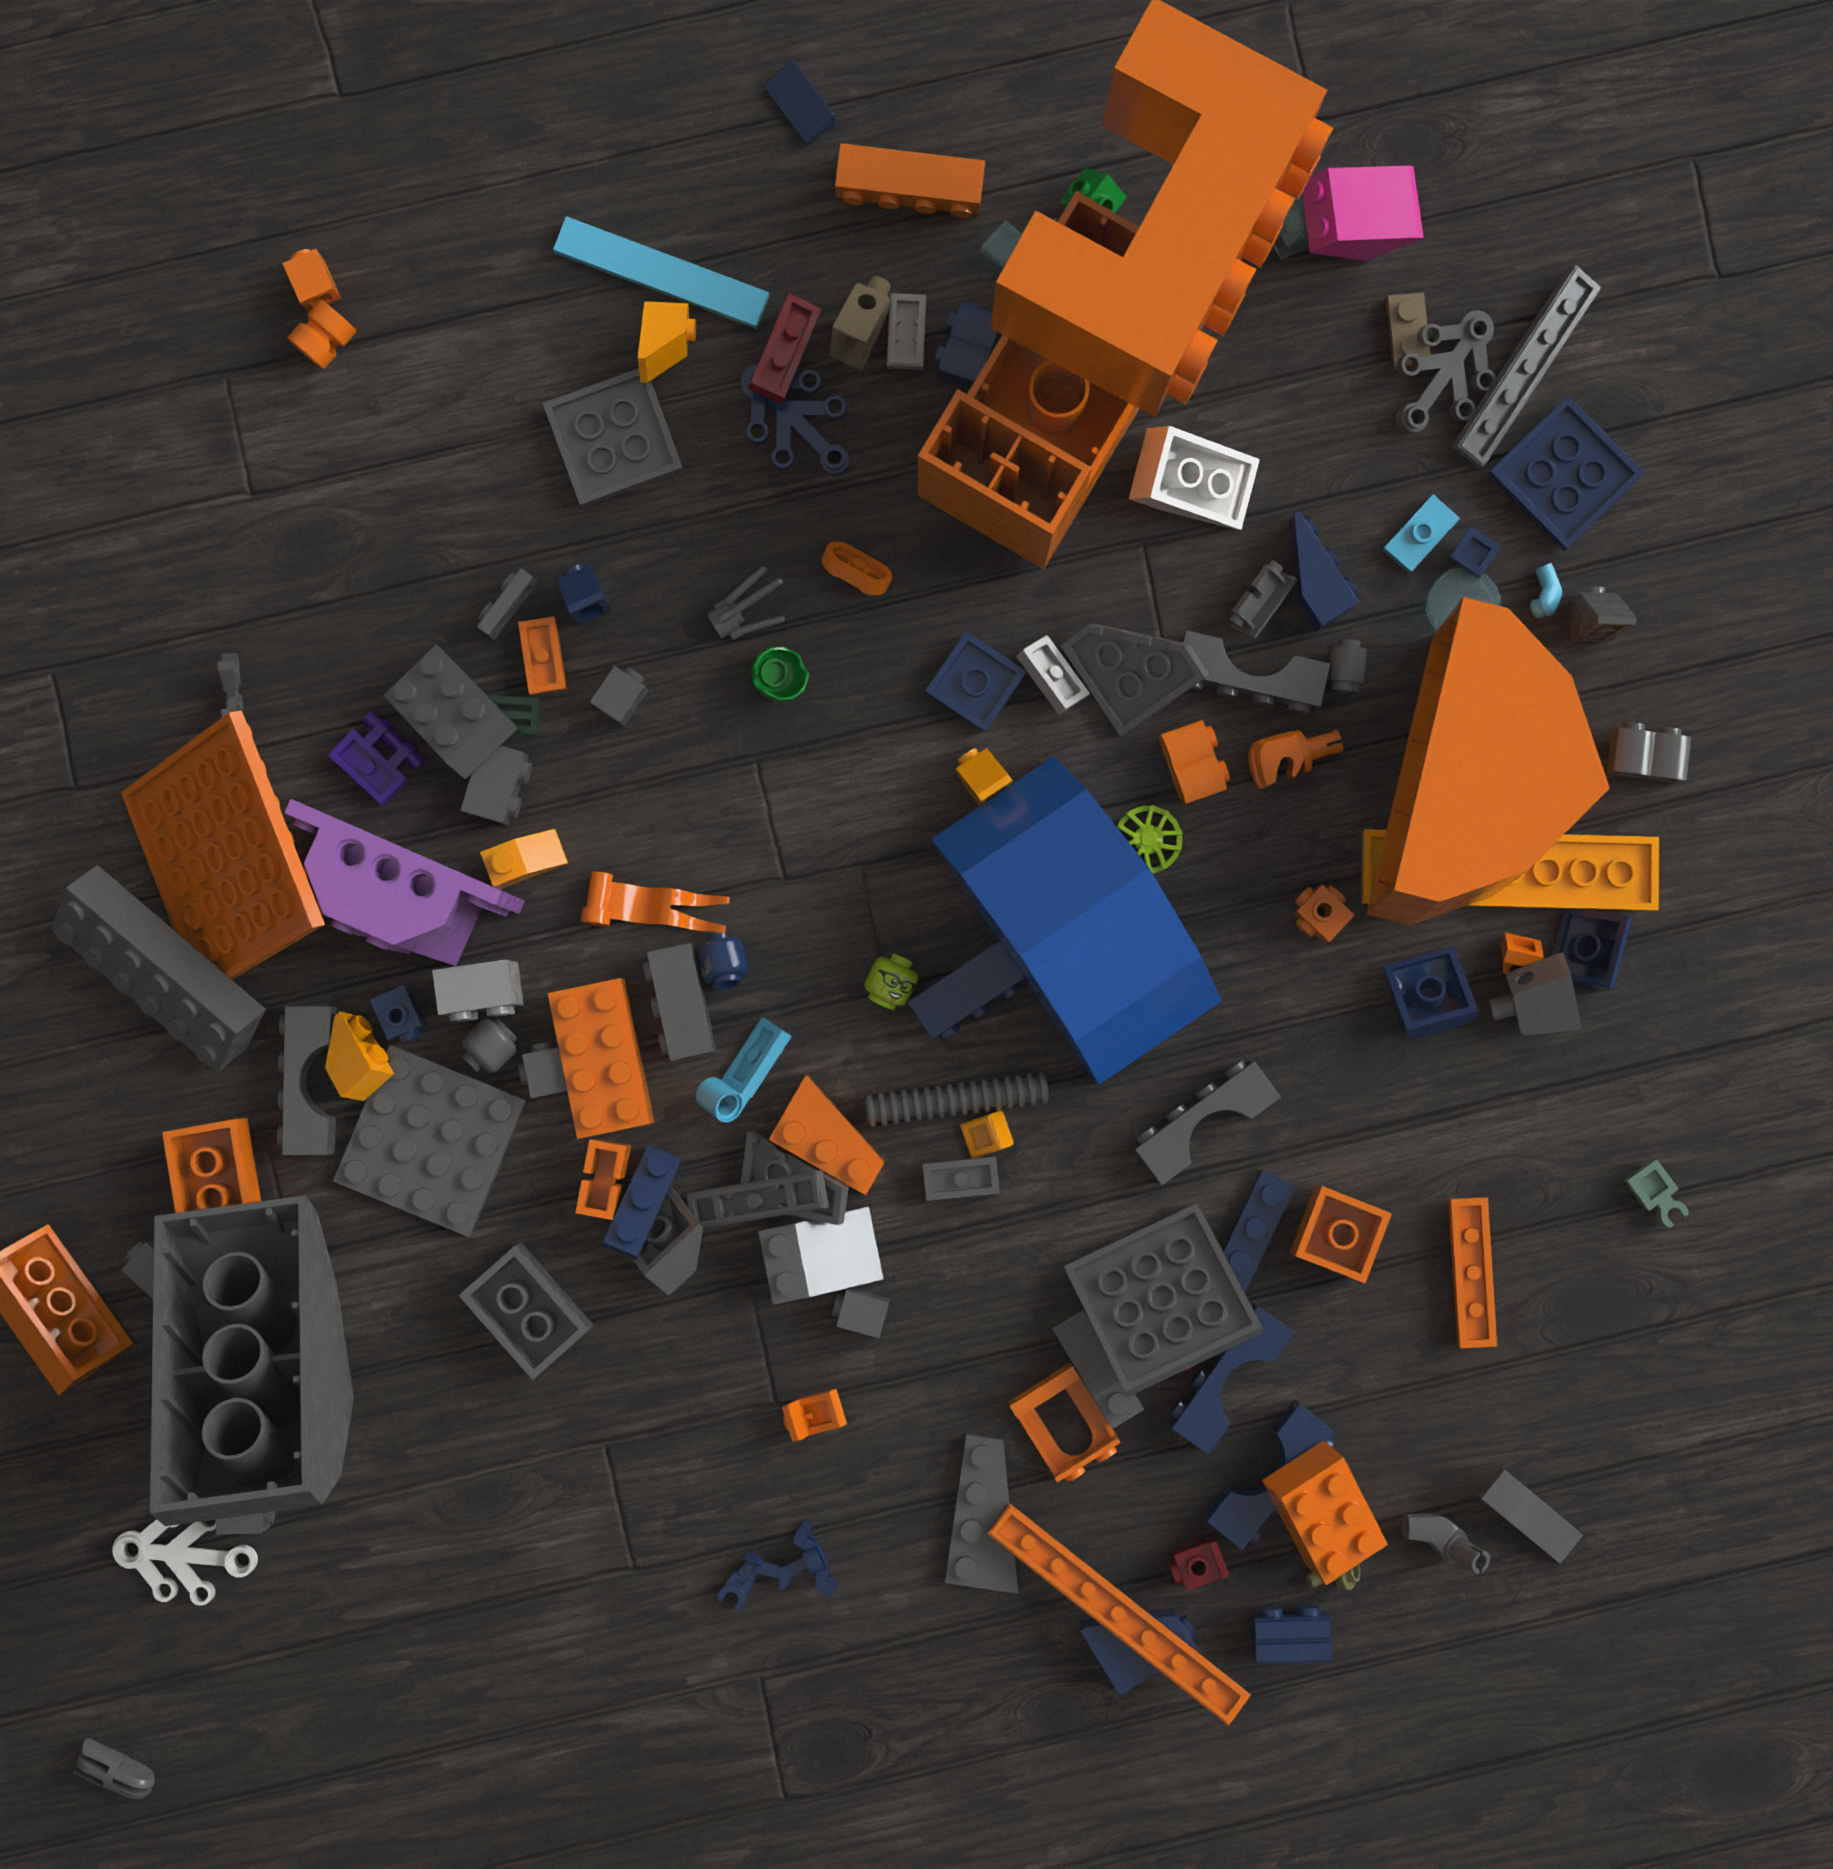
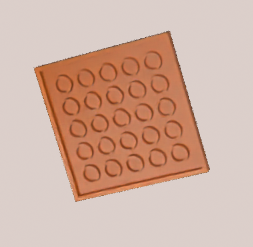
(223, 849)

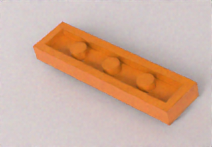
(1472, 1272)

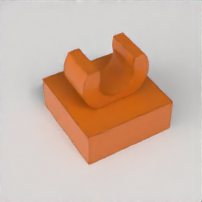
(1519, 951)

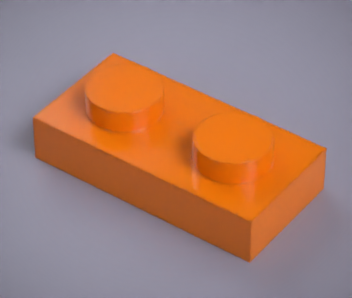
(542, 656)

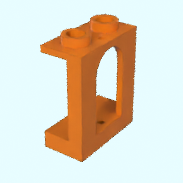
(1060, 1463)

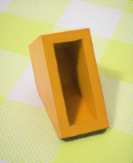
(663, 337)
(982, 775)
(523, 858)

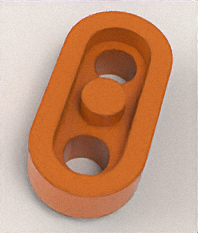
(856, 568)

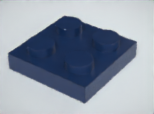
(975, 682)

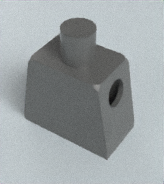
(1540, 998)

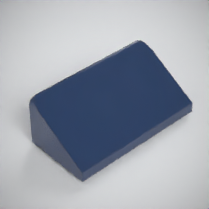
(800, 102)

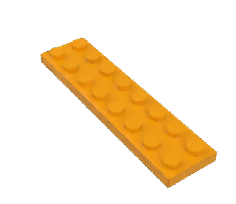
(1572, 874)

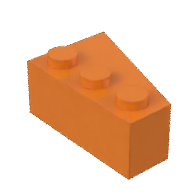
(826, 1139)

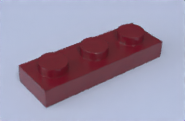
(784, 348)

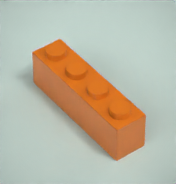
(909, 180)

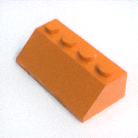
(56, 1310)

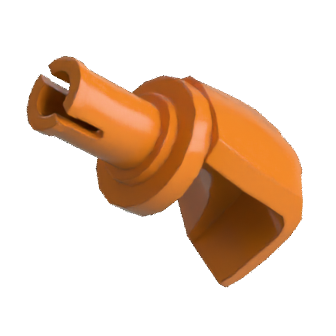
(1298, 750)

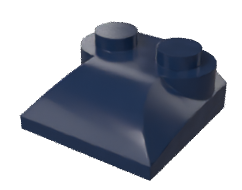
(1430, 993)

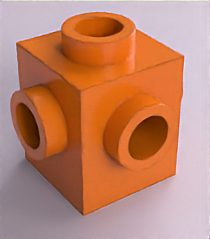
(1335, 912)

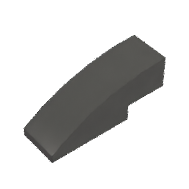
(1529, 1514)

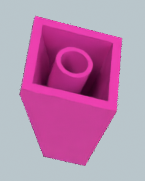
(1361, 211)

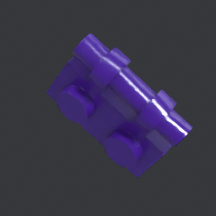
(368, 766)

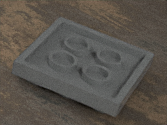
(612, 437)

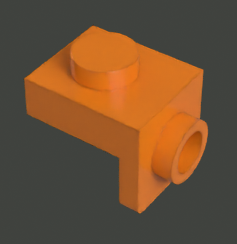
(813, 1414)

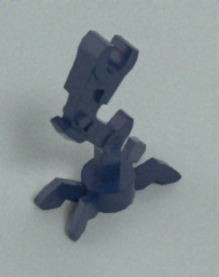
(812, 1559)

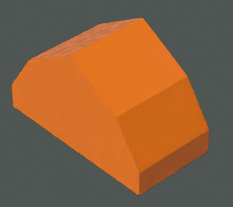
(1488, 768)

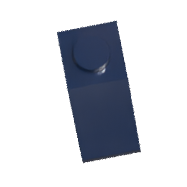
(583, 594)

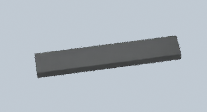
(1526, 366)

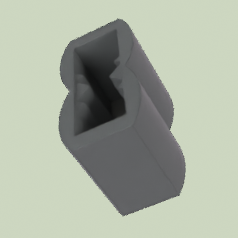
(1649, 754)

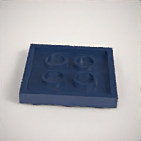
(1566, 473)

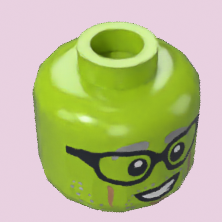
(891, 981)

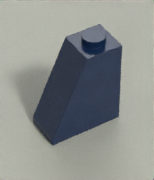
(1121, 1662)

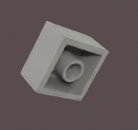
(478, 988)

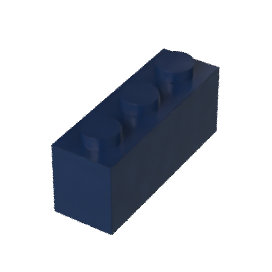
(967, 991)

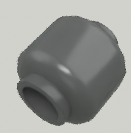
(488, 1045)

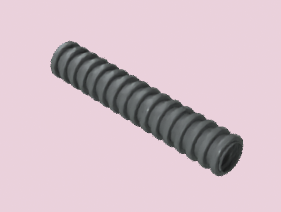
(957, 1099)

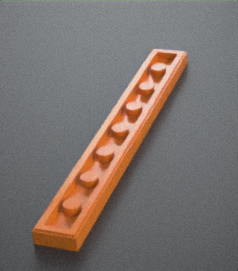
(1119, 1614)

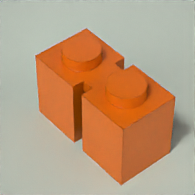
(602, 1195)

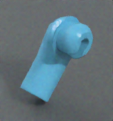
(1550, 594)

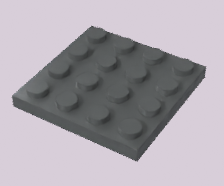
(431, 1141)
(1163, 1300)

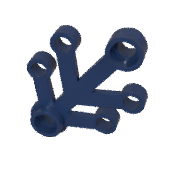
(791, 414)

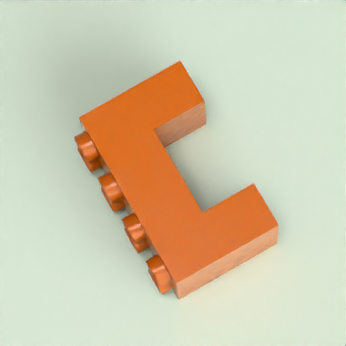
(1240, 157)
(1029, 432)

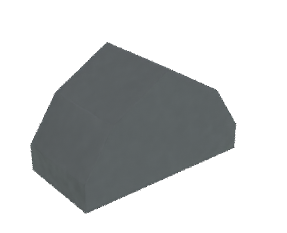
(245, 1363)

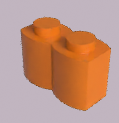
(1193, 762)

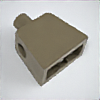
(860, 323)

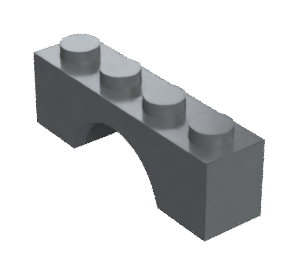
(1296, 685)
(305, 1126)
(1167, 1149)

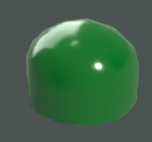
(779, 674)

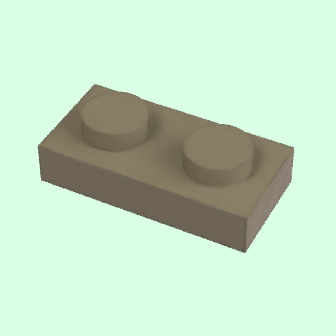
(1405, 317)

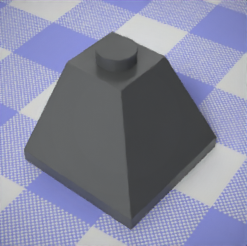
(672, 1245)

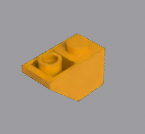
(355, 1058)

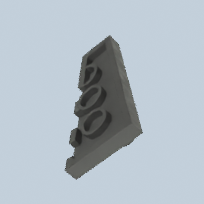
(981, 1499)

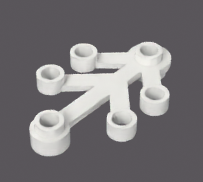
(177, 1557)

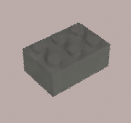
(450, 712)
(526, 1310)

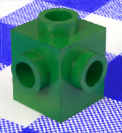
(1097, 187)

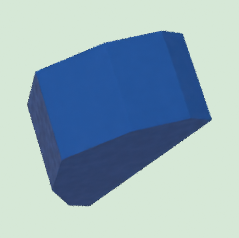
(1079, 918)

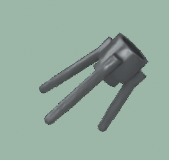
(728, 615)

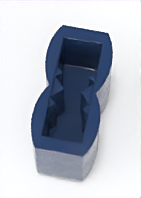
(967, 346)

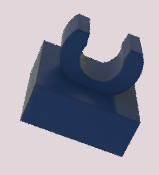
(1474, 552)

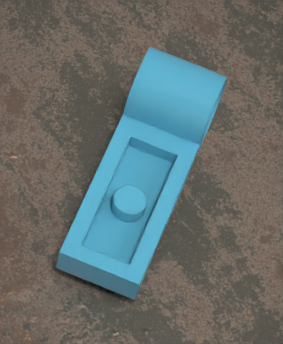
(729, 1095)

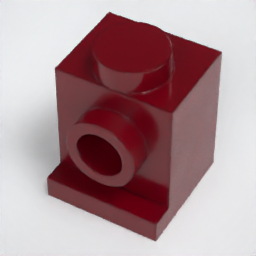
(1200, 1550)

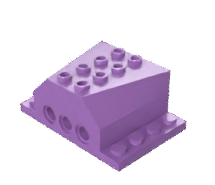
(392, 892)

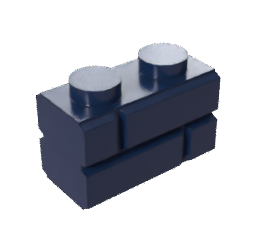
(1291, 1636)

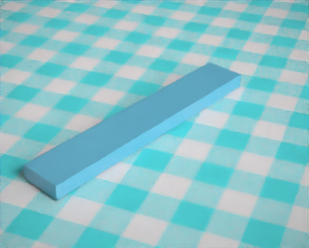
(661, 272)

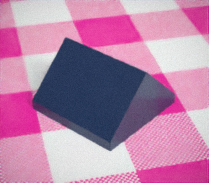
(1592, 946)

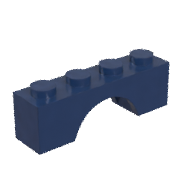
(1201, 1414)
(1243, 1512)

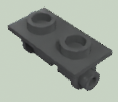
(1256, 609)

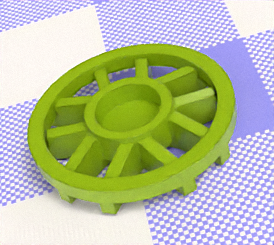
(1149, 838)

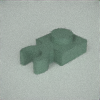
(1653, 1188)

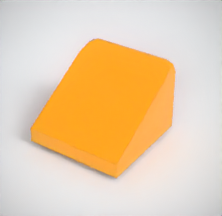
(987, 1134)

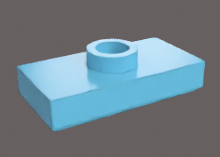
(1421, 534)

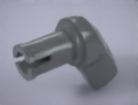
(1445, 1540)

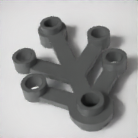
(1450, 368)

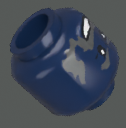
(722, 961)

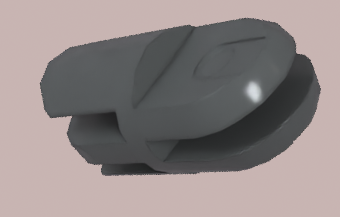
(113, 1770)

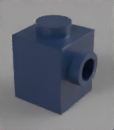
(399, 1014)

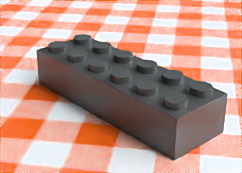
(157, 968)

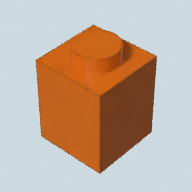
(311, 278)

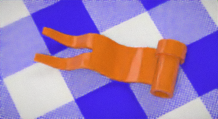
(644, 905)

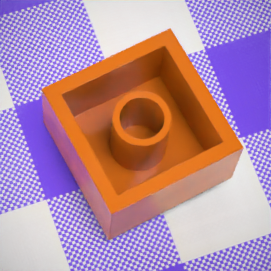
(1340, 1233)

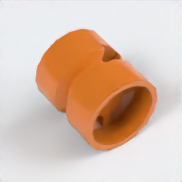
(321, 334)

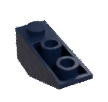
(1320, 586)

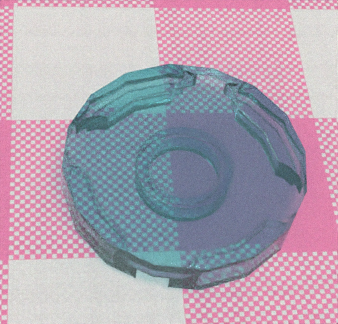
(1452, 587)

